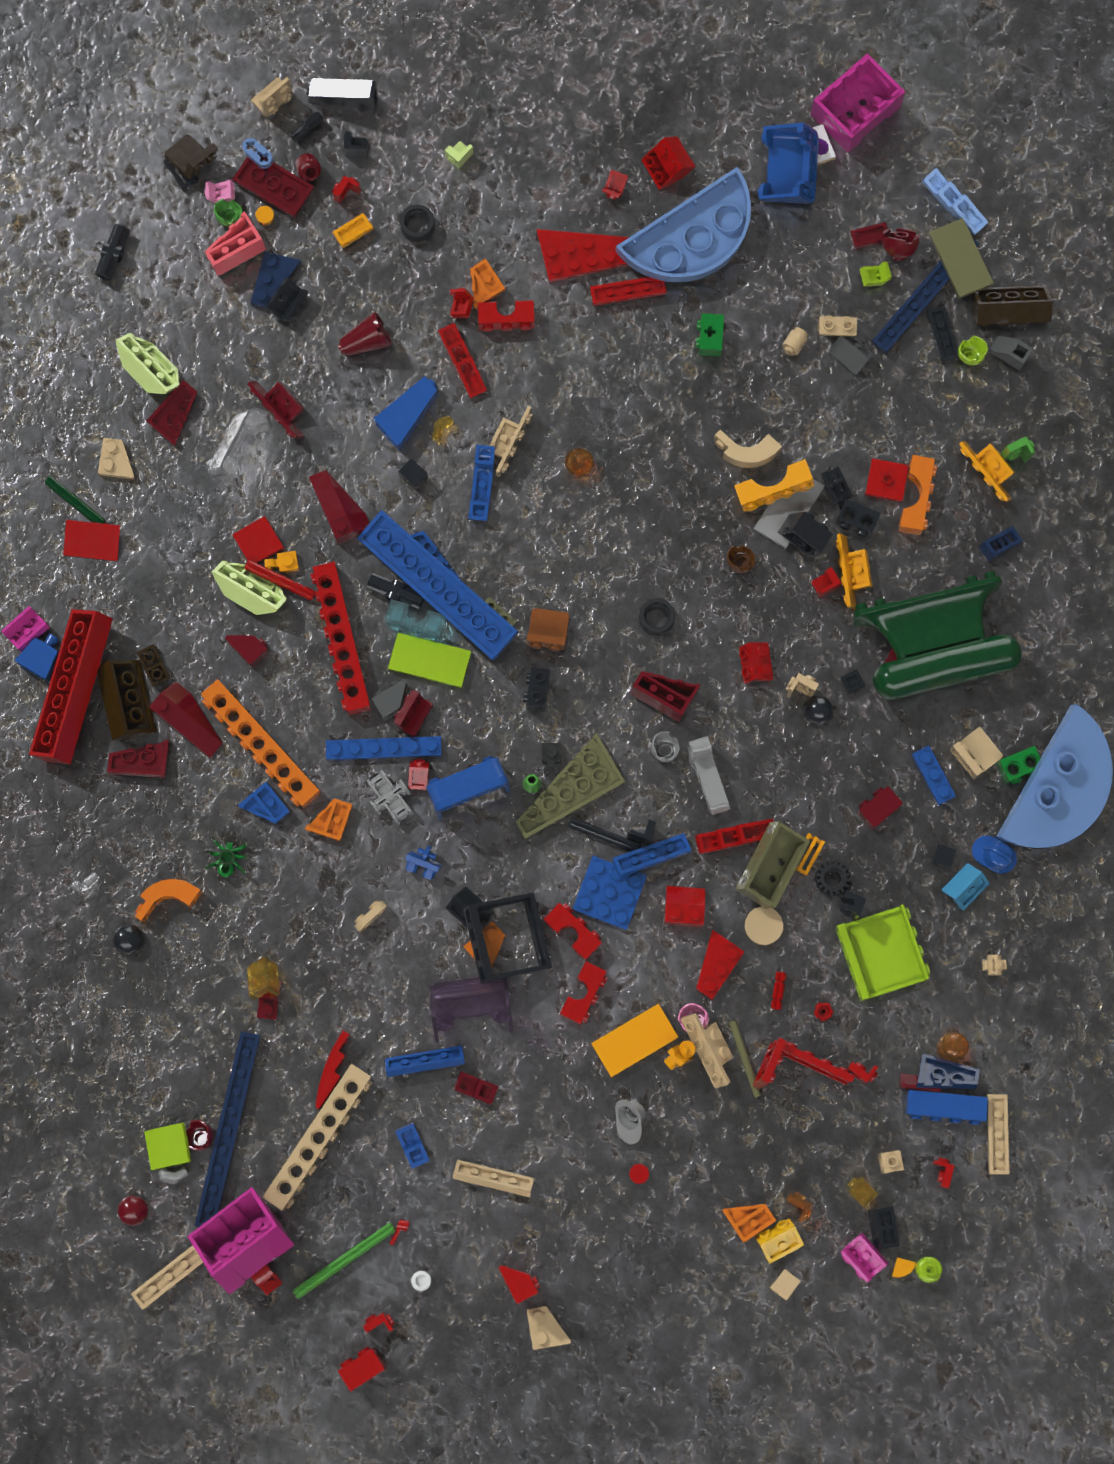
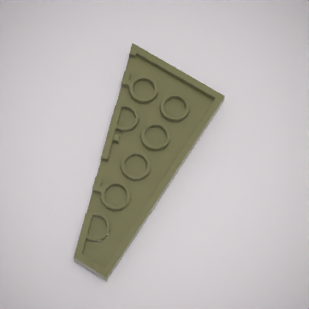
(578, 784)

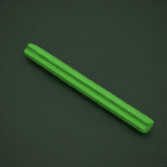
(344, 1260)

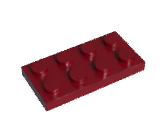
(274, 185)

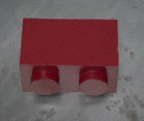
(879, 808)

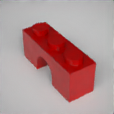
(491, 319)
(562, 918)
(592, 978)

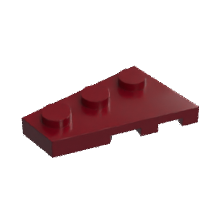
(173, 412)
(142, 761)

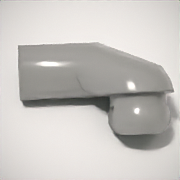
(171, 1177)

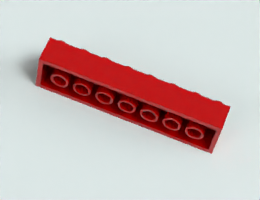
(71, 686)

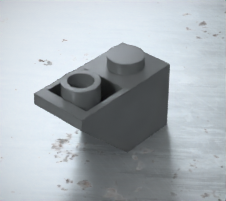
(1011, 351)
(391, 699)

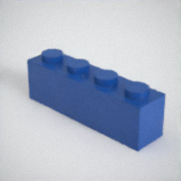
(946, 1106)

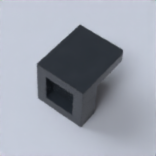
(354, 146)
(412, 473)

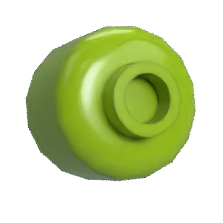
(928, 1269)

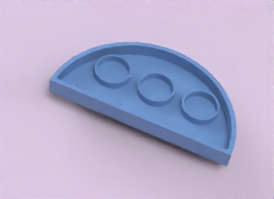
(695, 235)
(1065, 787)

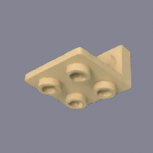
(273, 96)
(976, 752)

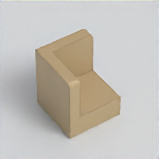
(785, 1284)

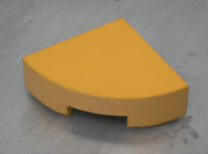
(902, 1267)

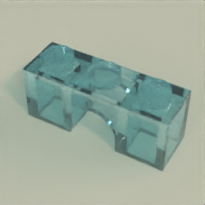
(430, 627)

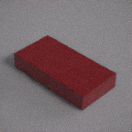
(868, 235)

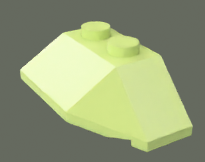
(147, 364)
(248, 589)

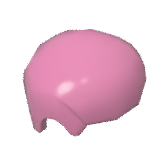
(693, 1008)

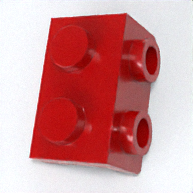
(756, 662)

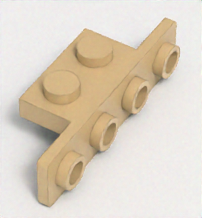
(507, 437)
(710, 1048)

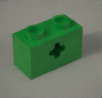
(713, 324)

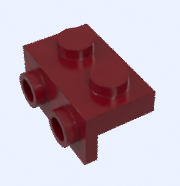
(412, 713)

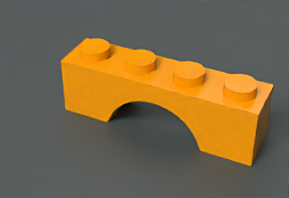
(754, 495)

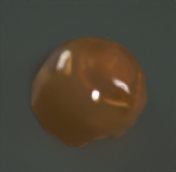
(579, 462)
(953, 1046)

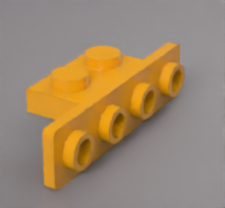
(993, 467)
(854, 569)

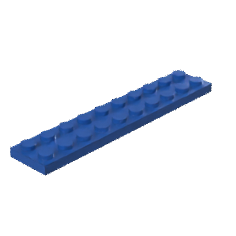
(437, 585)

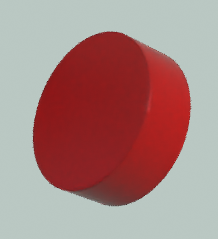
(639, 1173)

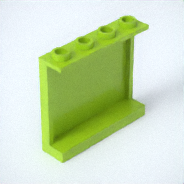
(882, 952)

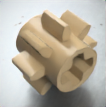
(994, 965)

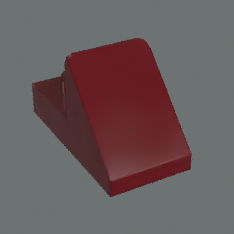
(268, 1005)

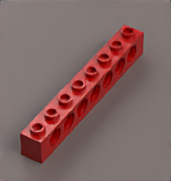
(329, 572)

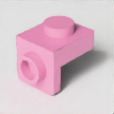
(219, 191)

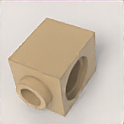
(890, 1162)

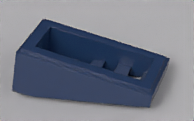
(990, 549)

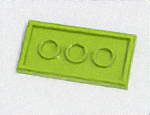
(429, 660)

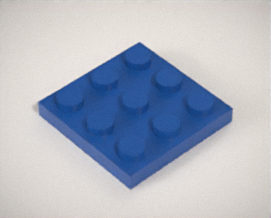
(607, 895)

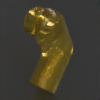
(441, 425)

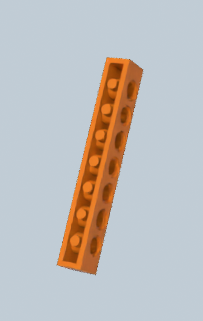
(217, 692)

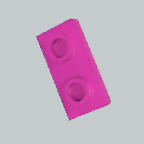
(25, 628)
(863, 1257)

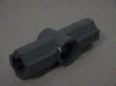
(112, 252)
(395, 590)

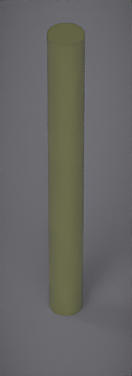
(744, 1057)

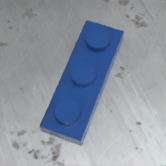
(933, 775)

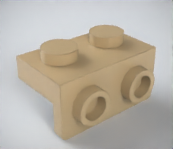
(837, 326)
(805, 685)

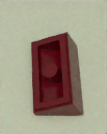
(909, 1082)

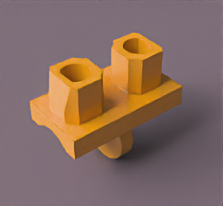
(681, 1054)

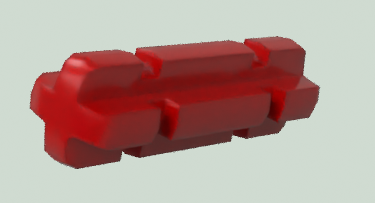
(778, 990)

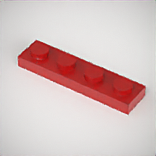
(626, 290)

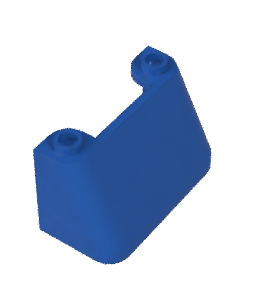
(790, 163)

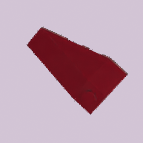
(341, 511)

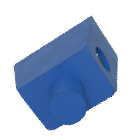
(40, 657)

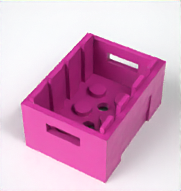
(864, 82)
(240, 1240)

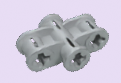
(390, 797)

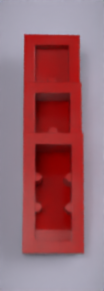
(462, 360)
(731, 837)
(329, 1076)

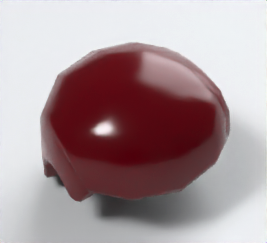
(199, 1135)
(132, 1210)

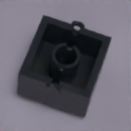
(805, 532)

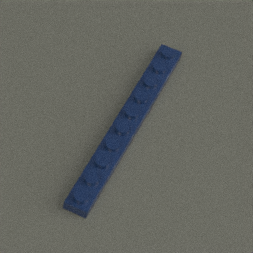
(228, 1127)

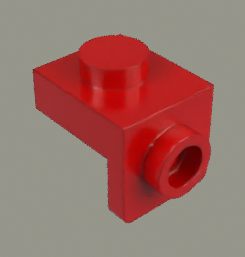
(615, 184)
(341, 189)
(462, 303)
(373, 1321)

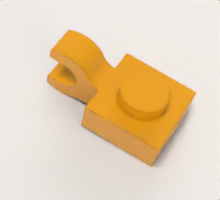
(286, 562)

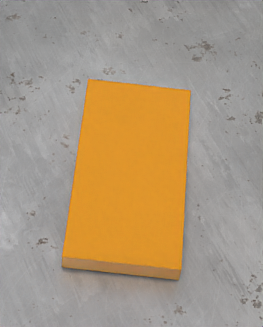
(634, 1040)

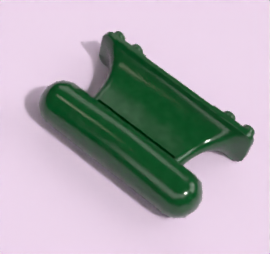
(938, 639)

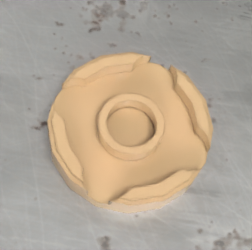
(763, 926)

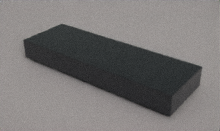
(942, 334)

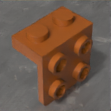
(548, 629)

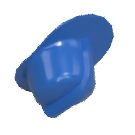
(994, 854)

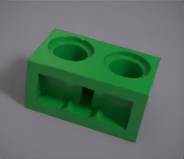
(1018, 761)

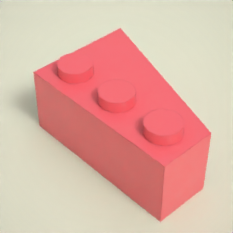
(235, 246)

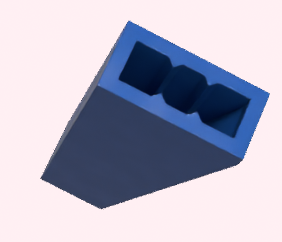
(406, 412)

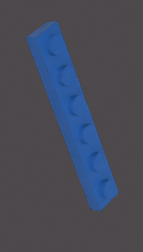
(383, 748)

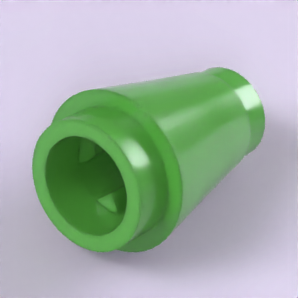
(532, 788)

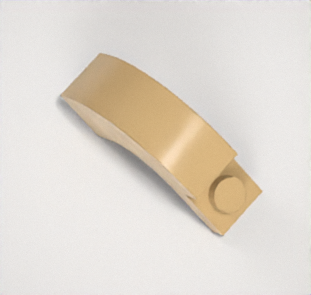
(747, 456)

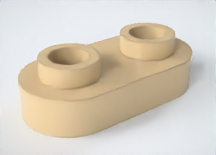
(376, 910)

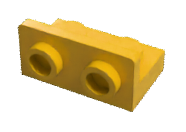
(779, 1240)

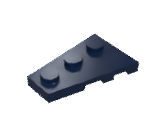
(271, 274)
(945, 1074)

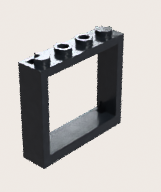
(479, 946)

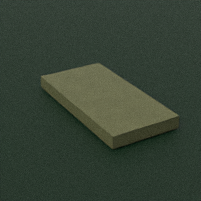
(960, 258)

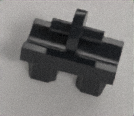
(836, 485)

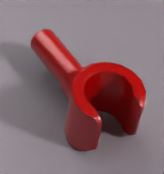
(401, 1226)

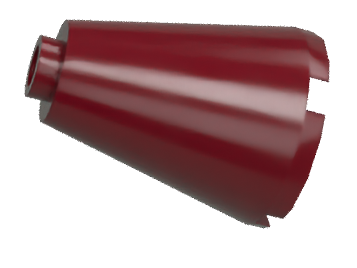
(365, 337)

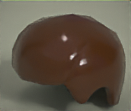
(740, 559)

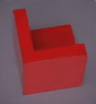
(826, 583)

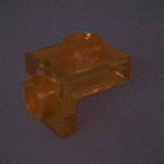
(798, 1200)

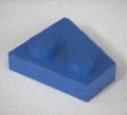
(266, 804)

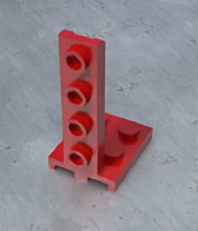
(786, 1049)

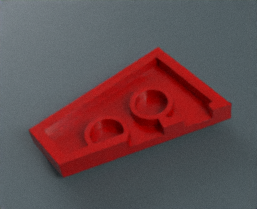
(717, 965)

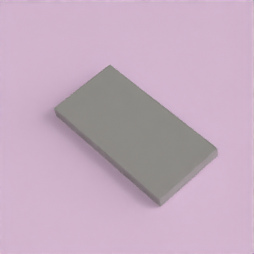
(777, 513)

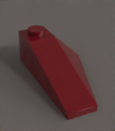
(184, 715)

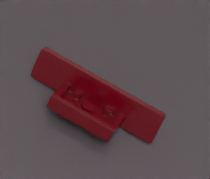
(281, 404)

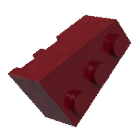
(665, 694)

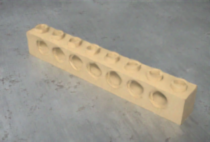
(274, 1194)

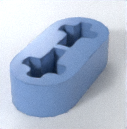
(260, 150)

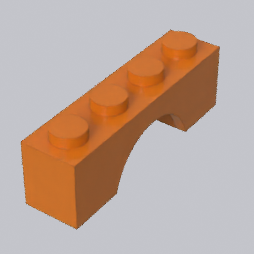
(920, 472)

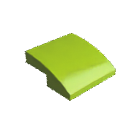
(167, 1146)

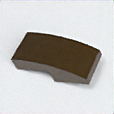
(153, 665)

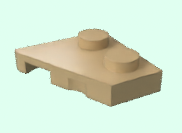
(114, 460)
(545, 1329)

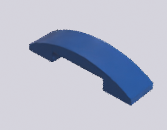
(482, 483)

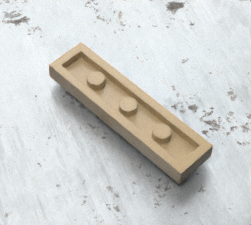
(998, 1134)
(493, 1178)
(167, 1278)

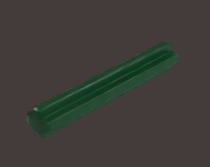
(73, 500)

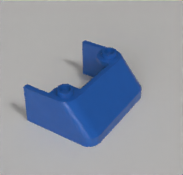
(467, 785)

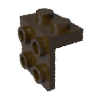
(190, 156)

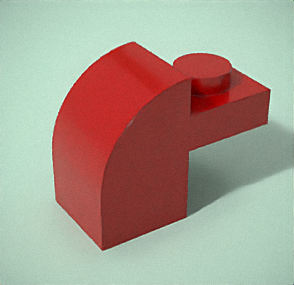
(266, 1279)

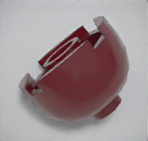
(900, 243)

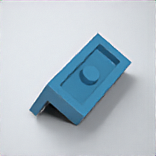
(966, 886)

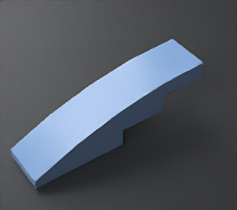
(954, 201)

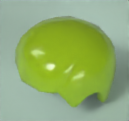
(973, 351)

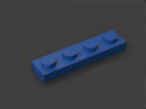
(651, 855)
(424, 1061)

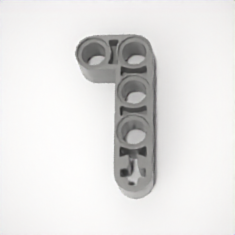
(708, 776)

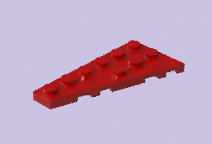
(578, 254)

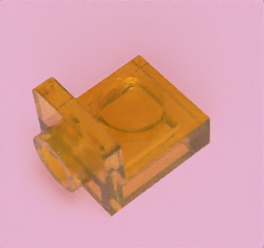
(861, 1191)

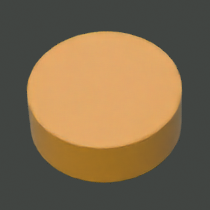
(264, 215)

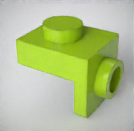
(875, 274)

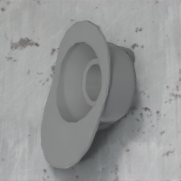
(629, 1120)

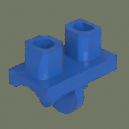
(431, 866)

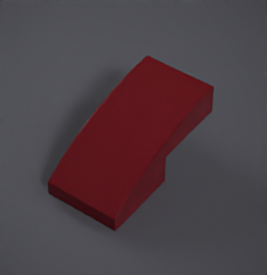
(475, 1087)

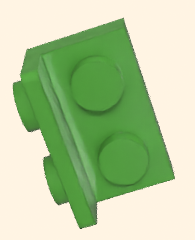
(1022, 446)

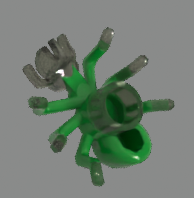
(227, 857)

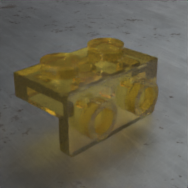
(262, 978)

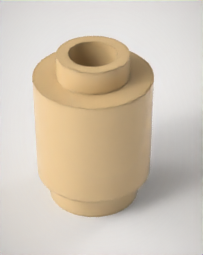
(795, 341)

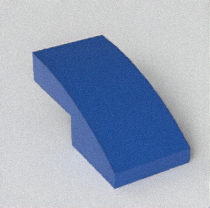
(412, 1145)

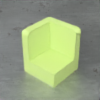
(458, 154)

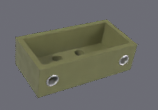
(776, 844)

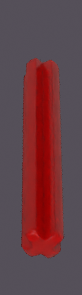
(279, 580)

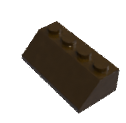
(1012, 305)
(125, 699)

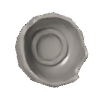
(665, 747)

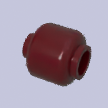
(308, 167)

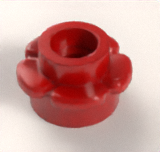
(823, 1006)

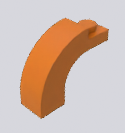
(165, 890)

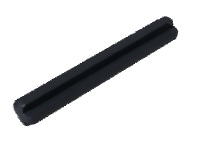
(604, 835)

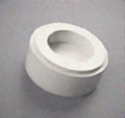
(421, 1280)

